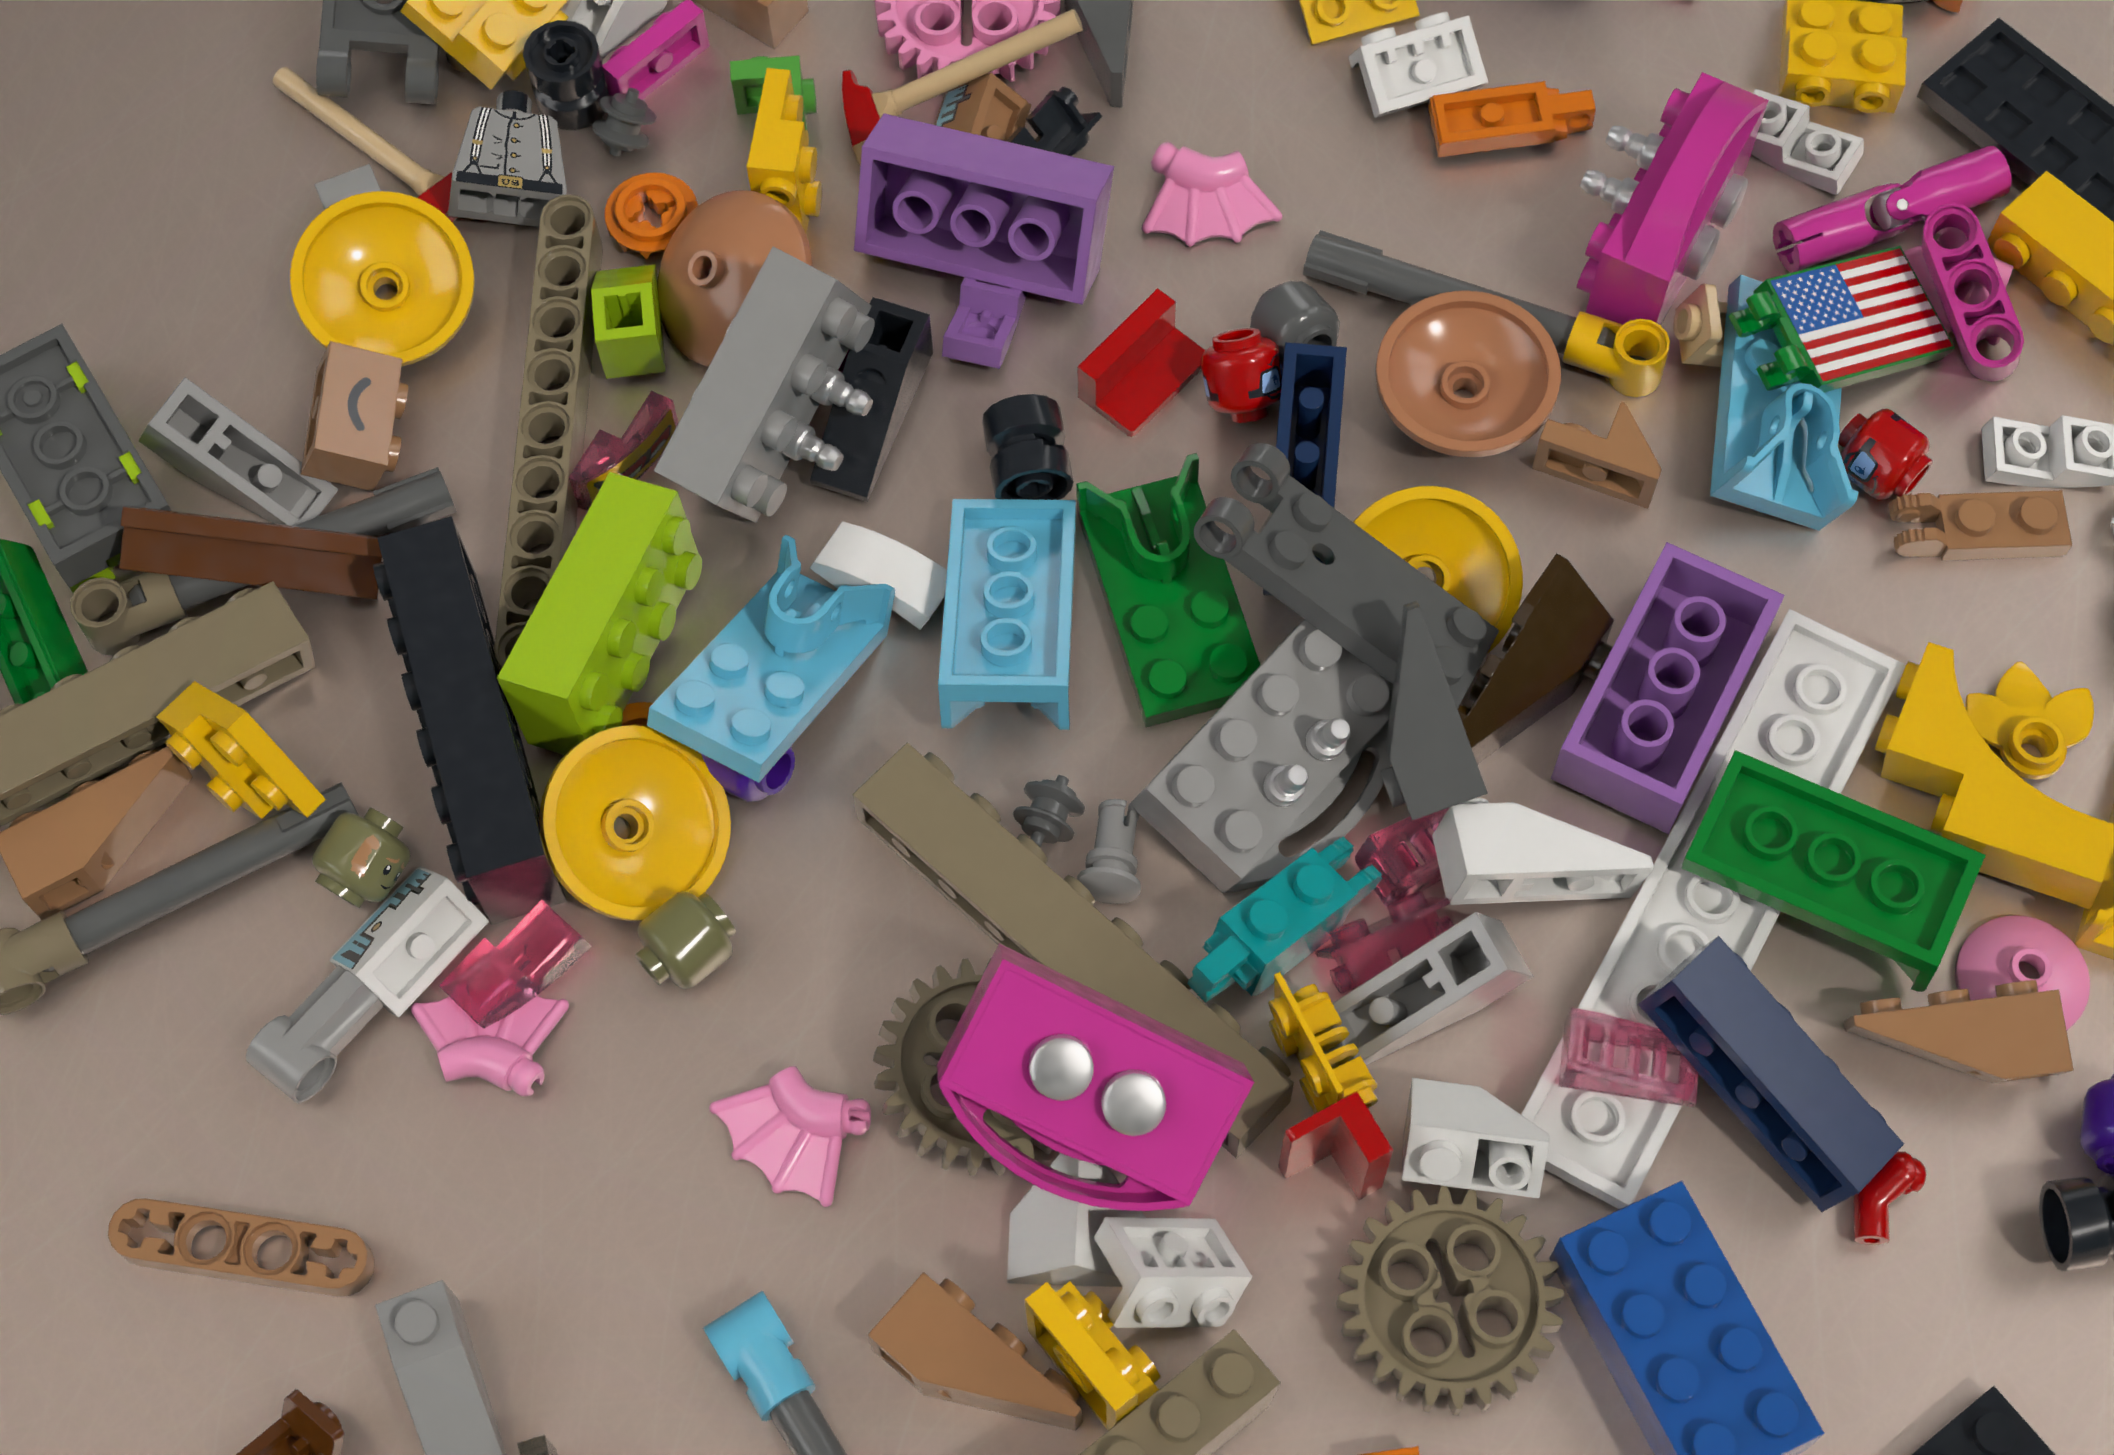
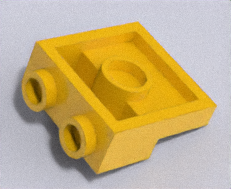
(484, 33)
(1843, 54)
(779, 153)
(236, 753)
(1088, 1354)

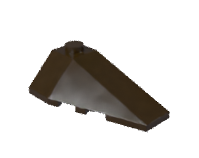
(1549, 651)

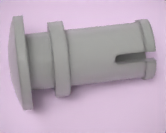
(1111, 862)

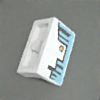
(411, 939)

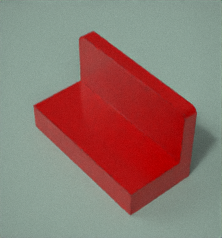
(1139, 366)
(1348, 1135)

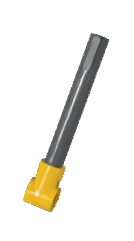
(1584, 340)

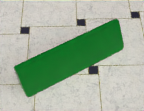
(33, 632)

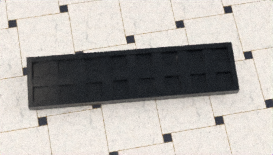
(2030, 109)

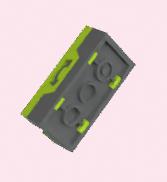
(68, 457)

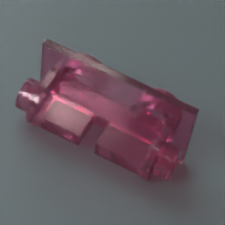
(1363, 948)

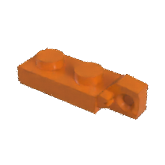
(1507, 117)

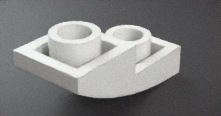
(1803, 148)
(2058, 456)
(868, 558)

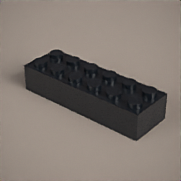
(465, 721)

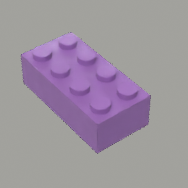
(982, 208)
(1666, 687)

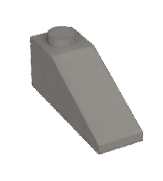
(233, 458)
(1432, 987)
(439, 1372)

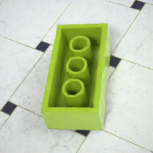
(602, 615)

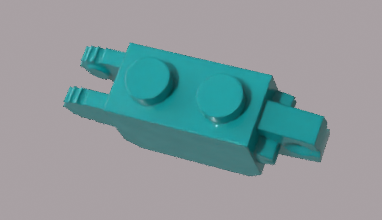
(1281, 922)

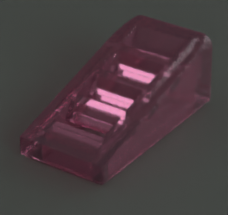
(1396, 862)
(1601, 1077)

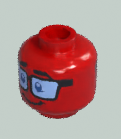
(1242, 374)
(1884, 454)

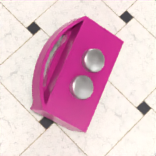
(1670, 208)
(1090, 1086)

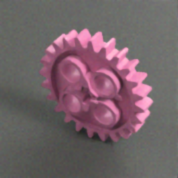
(913, 25)

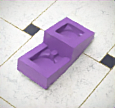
(983, 323)

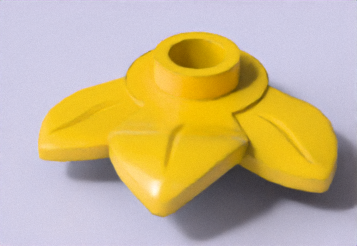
(2028, 714)

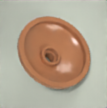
(734, 238)
(1473, 346)

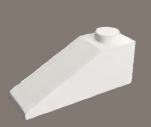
(1526, 856)

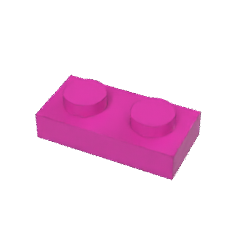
(658, 52)

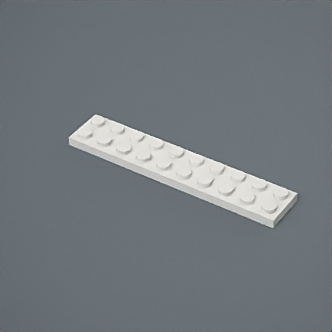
(1801, 713)

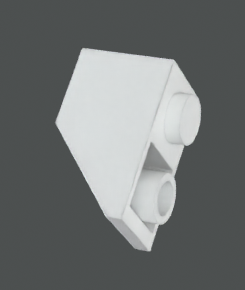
(1471, 1141)

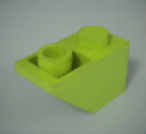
(628, 321)

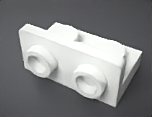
(1420, 63)
(1172, 1271)

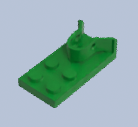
(1167, 596)
(1835, 864)

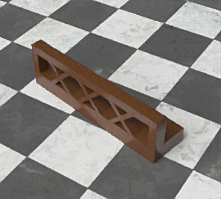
(249, 552)

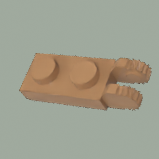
(1983, 525)

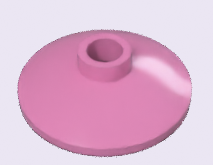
(1996, 948)

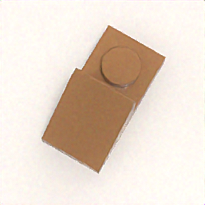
(1613, 466)

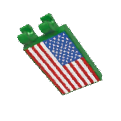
(1845, 322)

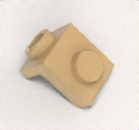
(1701, 327)

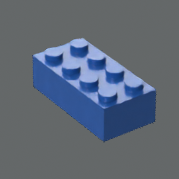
(1682, 1333)

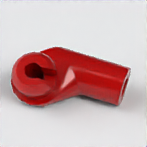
(1872, 1203)

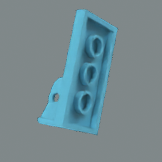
(1775, 445)
(1008, 607)
(773, 668)

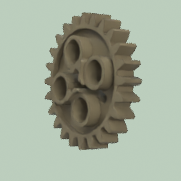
(911, 1077)
(1390, 1313)

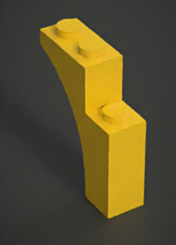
(1984, 801)

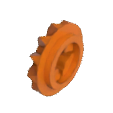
(626, 210)

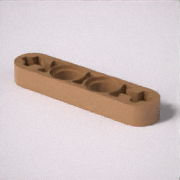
(243, 1240)

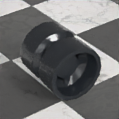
(566, 73)
(1027, 448)
(2078, 1222)

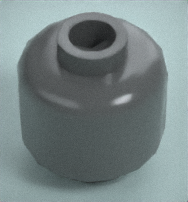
(1295, 315)

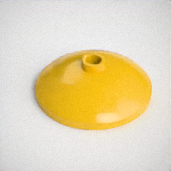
(375, 243)
(1458, 541)
(673, 815)

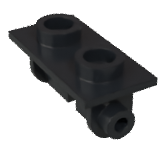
(1057, 124)

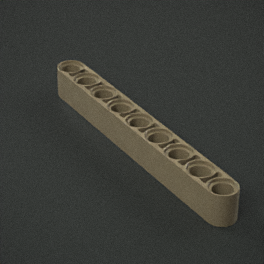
(550, 413)

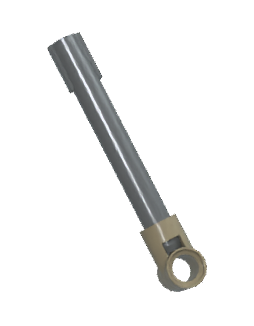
(161, 599)
(62, 942)

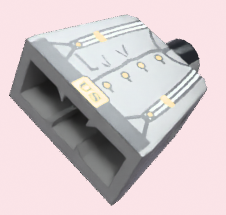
(507, 163)

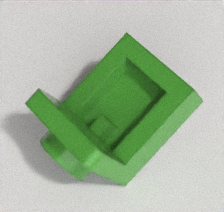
(749, 77)

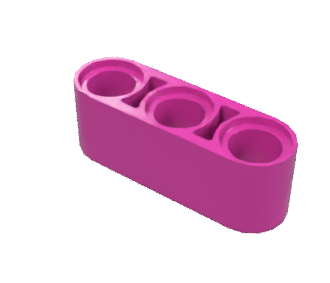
(1966, 264)

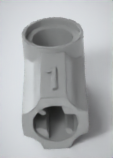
(302, 1049)

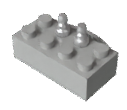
(766, 387)
(1273, 762)

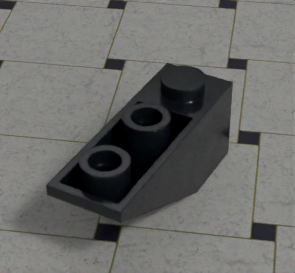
(890, 374)

